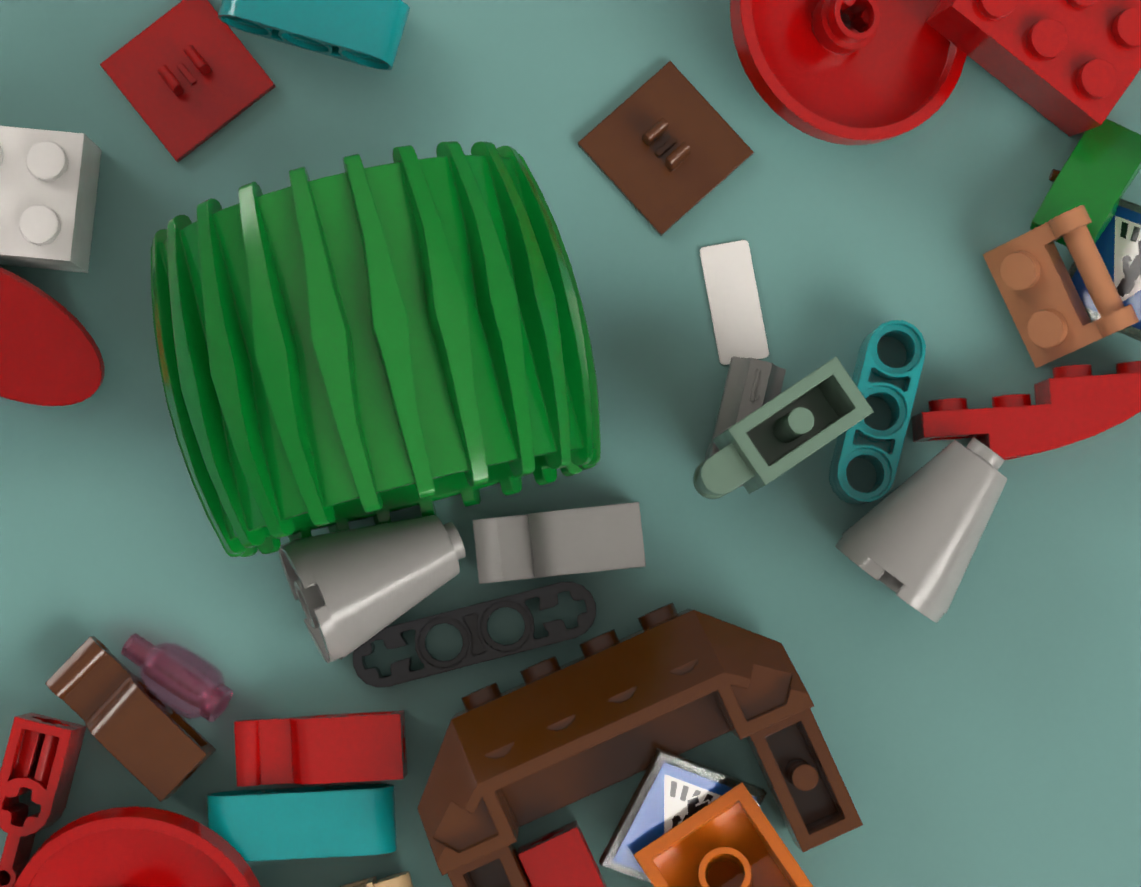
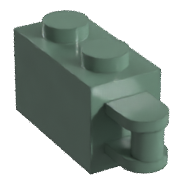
(783, 432)

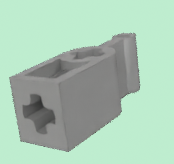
(559, 543)

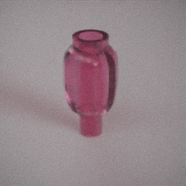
(180, 678)

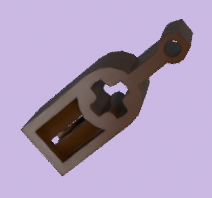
(130, 720)

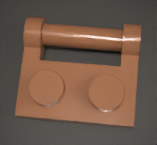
(1043, 294)

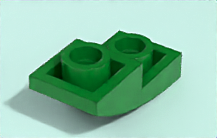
(1094, 177)

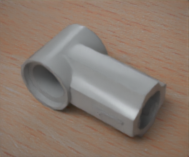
(747, 387)

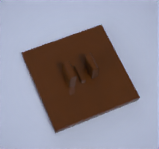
(665, 148)

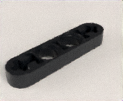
(477, 642)

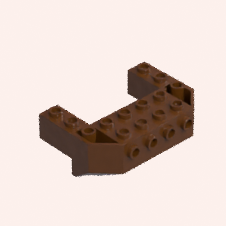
(602, 722)

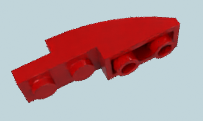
(1066, 411)

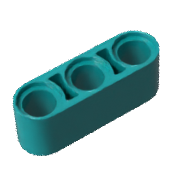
(344, 29)
(898, 390)
(306, 821)

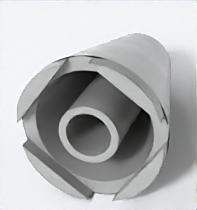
(929, 527)
(368, 577)

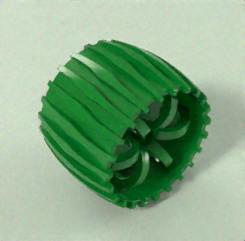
(372, 344)

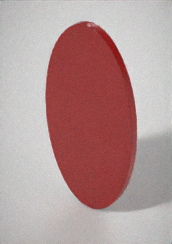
(44, 348)

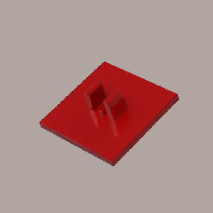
(187, 76)

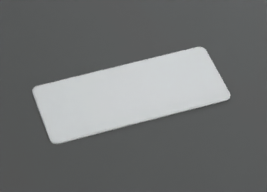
(734, 301)

